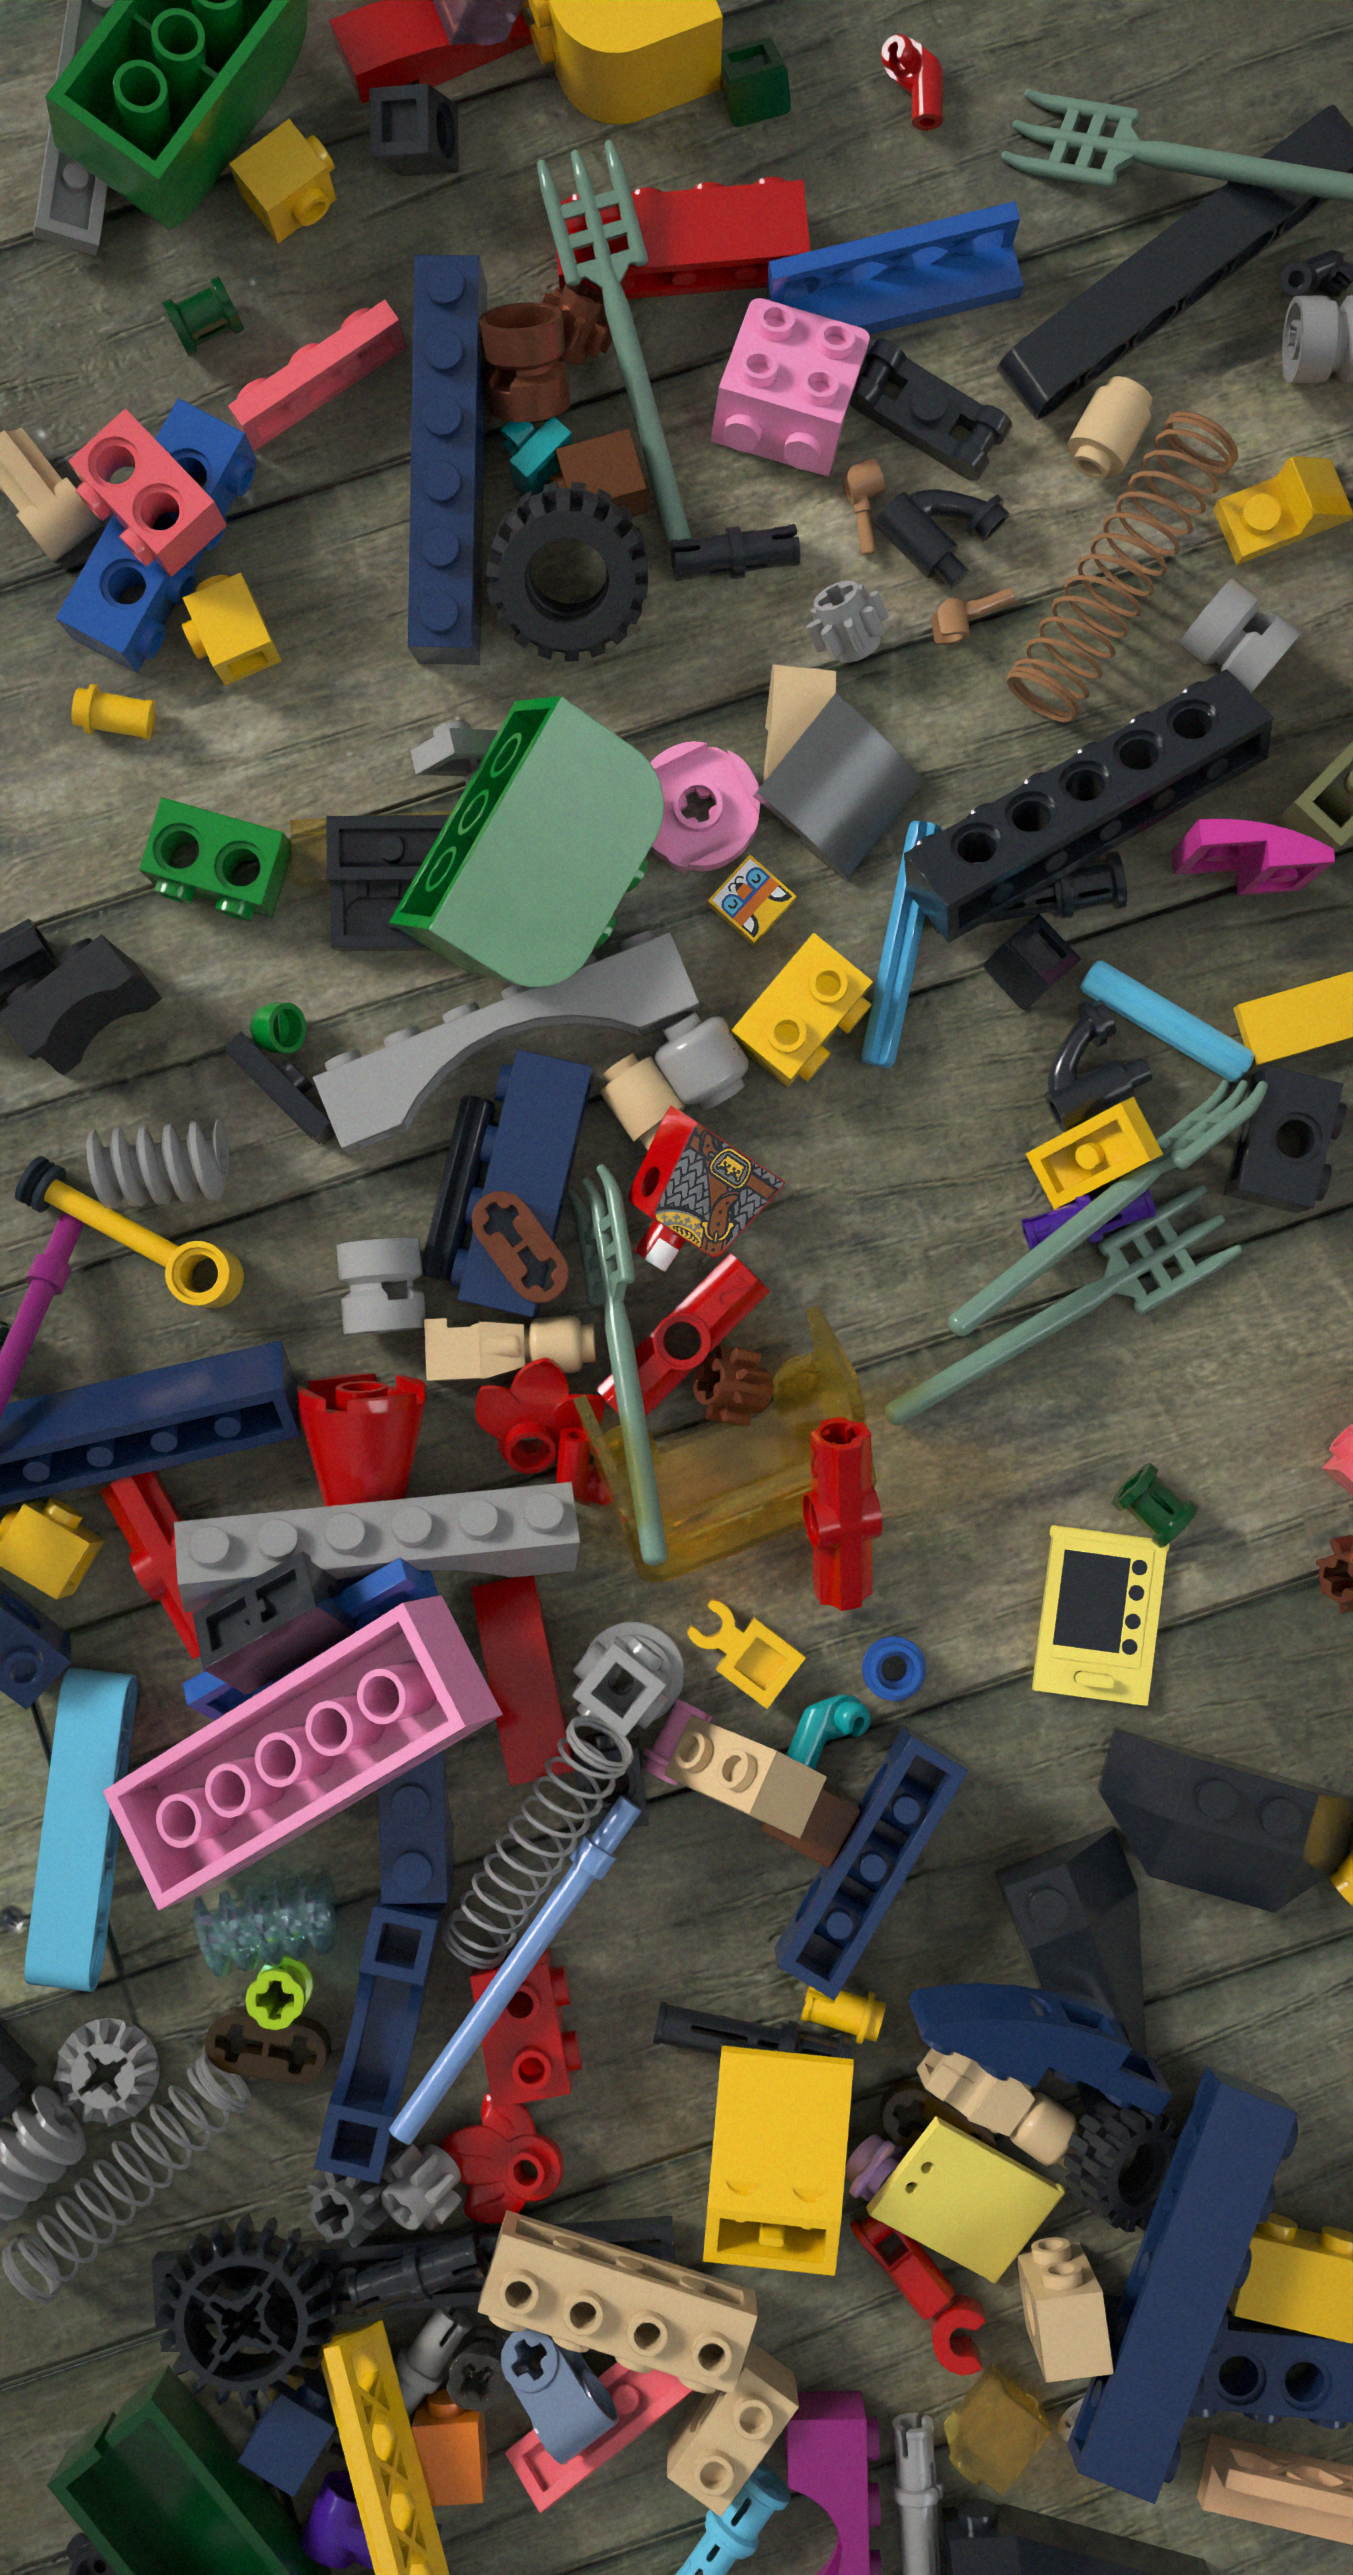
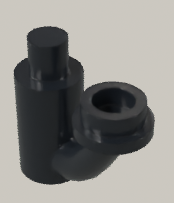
(923, 542)
(1083, 1097)

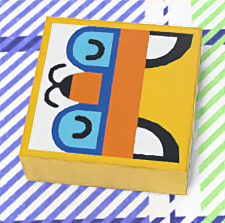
(751, 900)

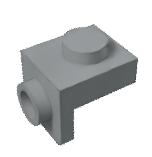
(452, 750)

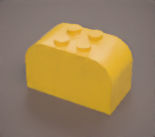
(629, 55)

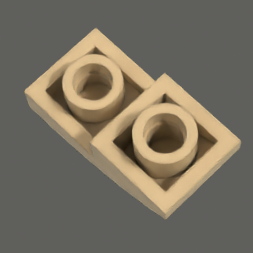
(793, 703)

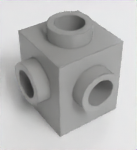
(617, 1708)

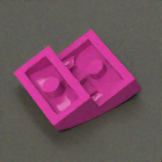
(1261, 854)

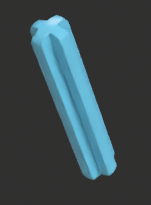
(1167, 1021)

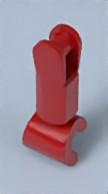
(928, 2294)

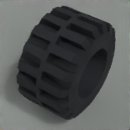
(559, 625)

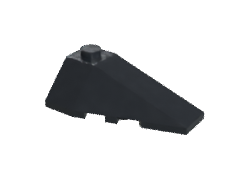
(1017, 2541)

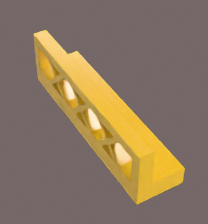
(381, 2453)

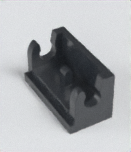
(271, 1624)

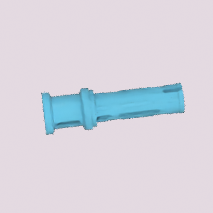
(738, 2530)

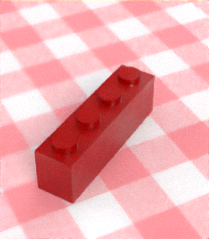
(706, 236)

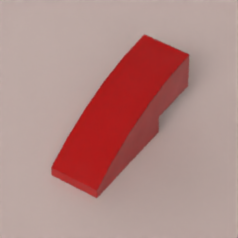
(406, 43)
(522, 1676)

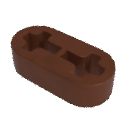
(508, 1257)

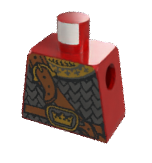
(696, 1190)

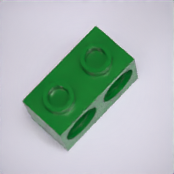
(222, 847)

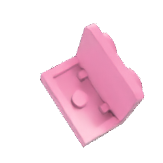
(789, 385)

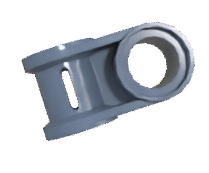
(561, 2398)

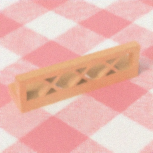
(1278, 2488)

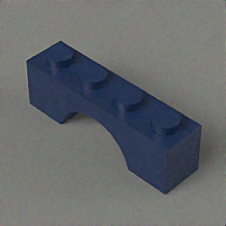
(417, 1836)
(380, 2039)

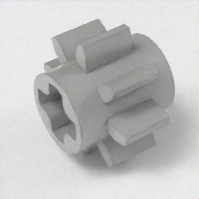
(847, 621)
(421, 2187)

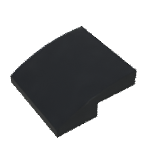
(369, 874)

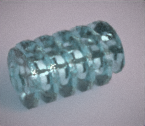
(267, 1926)

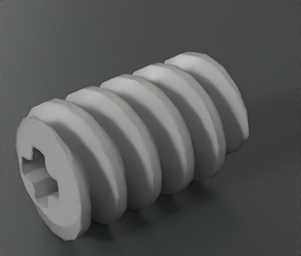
(158, 1167)
(36, 2151)

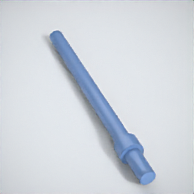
(591, 1861)

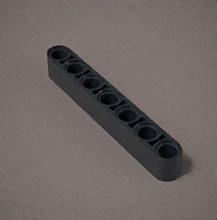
(1170, 273)

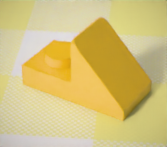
(1284, 509)
(1094, 1153)

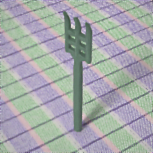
(1127, 149)
(607, 274)
(1180, 1149)
(1119, 1279)
(611, 1293)

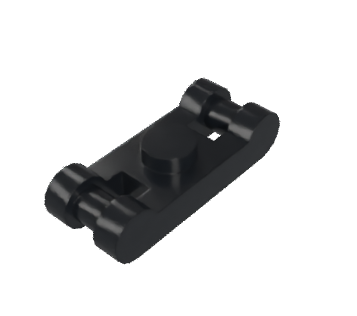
(928, 411)

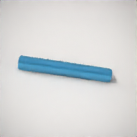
(896, 964)

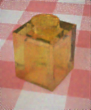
(995, 2430)

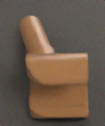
(859, 485)
(951, 620)

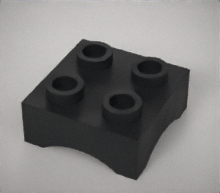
(76, 1002)

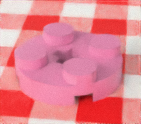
(731, 822)

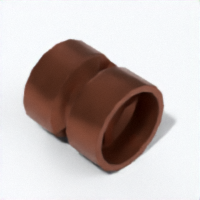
(524, 350)

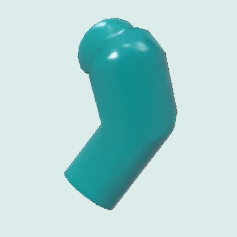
(825, 1722)

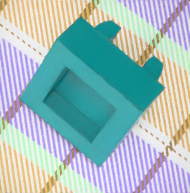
(534, 452)

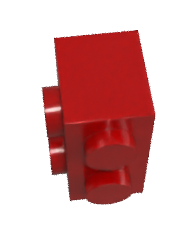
(528, 2047)

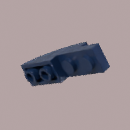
(1032, 2030)

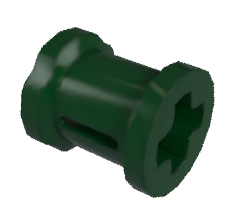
(203, 316)
(1155, 1505)

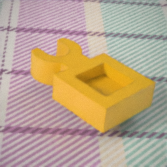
(753, 1658)

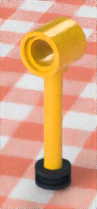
(44, 1186)

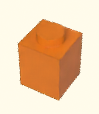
(451, 2450)

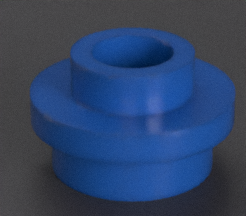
(908, 1682)

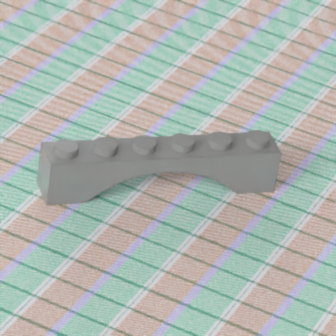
(385, 1090)
(478, 1531)

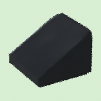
(1031, 962)

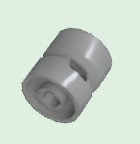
(1318, 340)
(1239, 635)
(381, 1286)

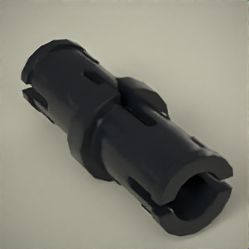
(735, 552)
(417, 2275)

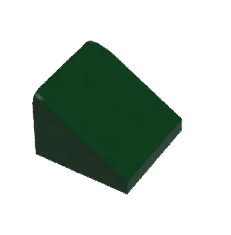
(754, 82)

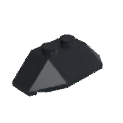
(1223, 1822)

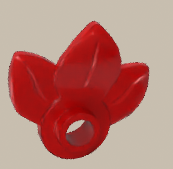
(535, 1408)
(492, 2166)

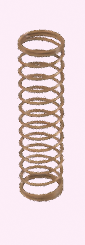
(1181, 451)

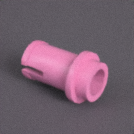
(666, 1743)

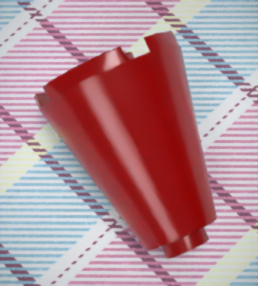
(362, 1435)

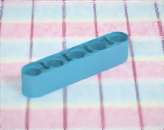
(80, 1830)

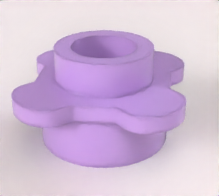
(872, 2166)

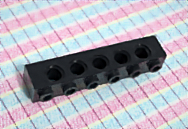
(1087, 804)

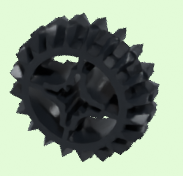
(266, 2328)

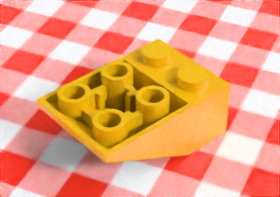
(778, 2160)

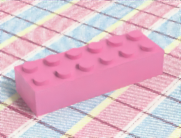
(302, 1750)

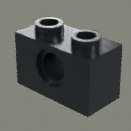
(1259, 1167)

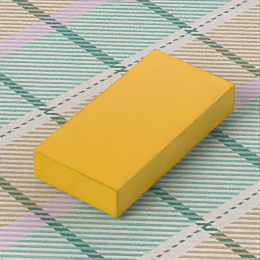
(1297, 1019)

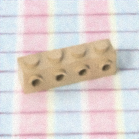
(618, 2304)

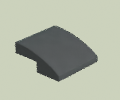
(840, 786)

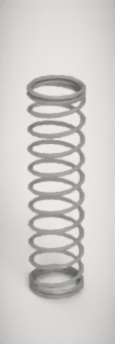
(592, 1757)
(49, 2268)

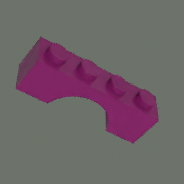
(828, 2462)

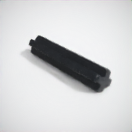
(457, 1182)

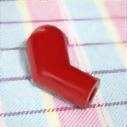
(919, 75)
(575, 1467)

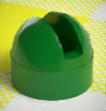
(278, 1027)

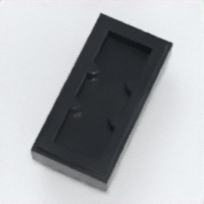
(283, 1085)

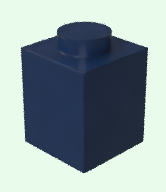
(290, 2435)

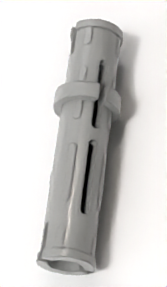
(917, 2494)

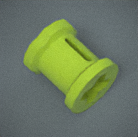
(265, 2004)

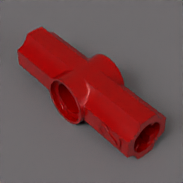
(713, 1309)
(841, 1512)
(147, 1521)

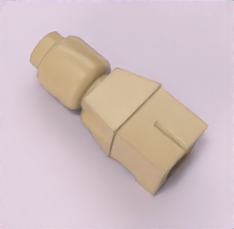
(500, 1349)
(1003, 2107)

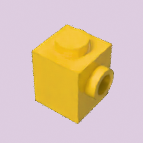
(285, 180)
(229, 628)
(48, 1546)

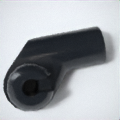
(1324, 270)

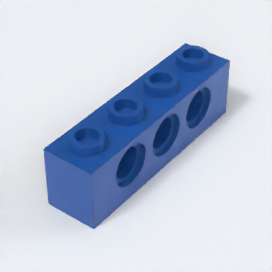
(137, 630)

